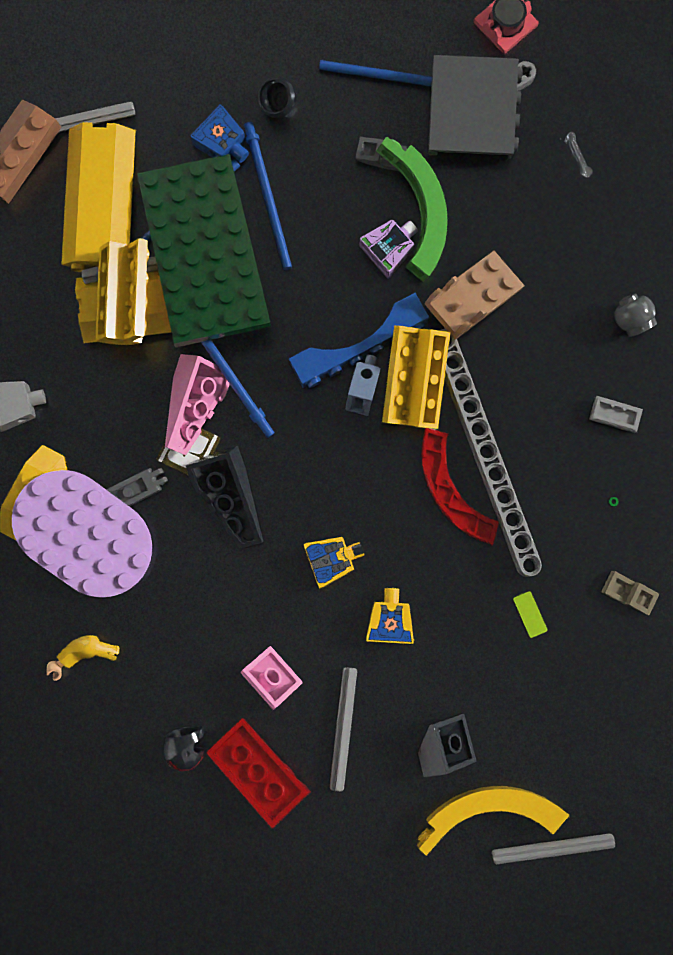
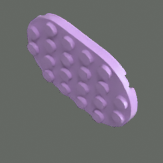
(81, 533)

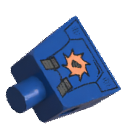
(220, 136)

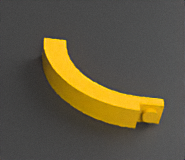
(488, 800)

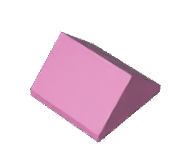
(271, 677)

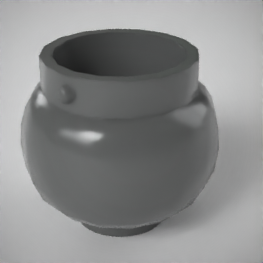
(635, 314)

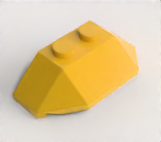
(41, 462)

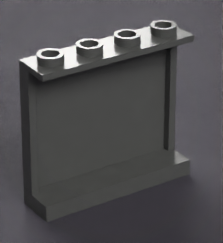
(474, 105)

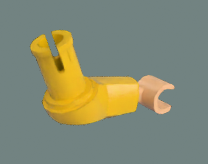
(80, 648)

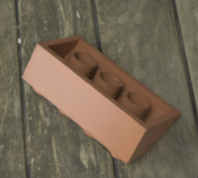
(22, 145)

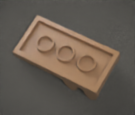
(473, 294)

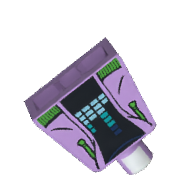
(389, 245)

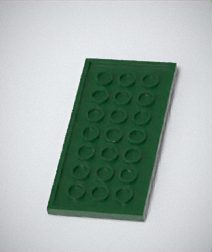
(203, 251)

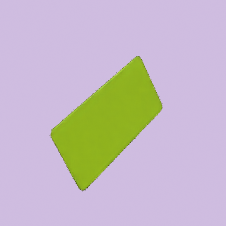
(530, 614)

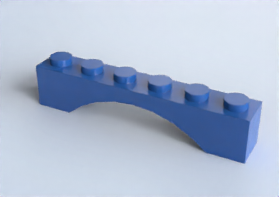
(317, 363)

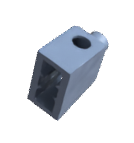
(363, 386)

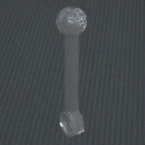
(587, 171)

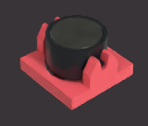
(506, 19)

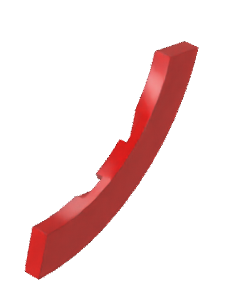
(446, 494)

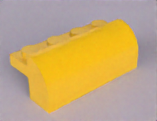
(122, 292)
(416, 377)

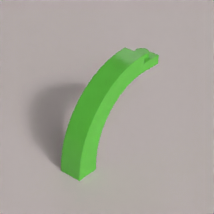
(431, 205)

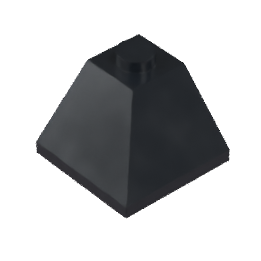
(446, 747)

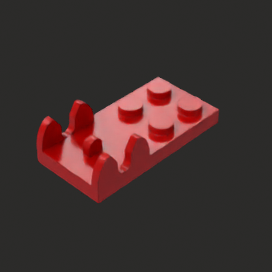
(258, 773)

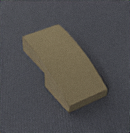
(630, 593)

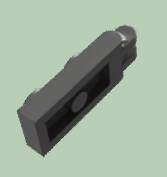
(138, 486)

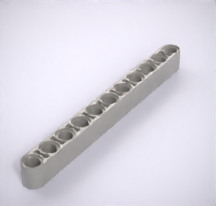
(486, 464)

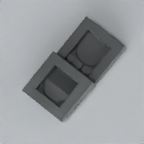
(367, 153)

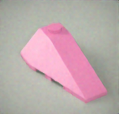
(194, 394)

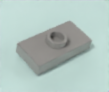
(616, 414)

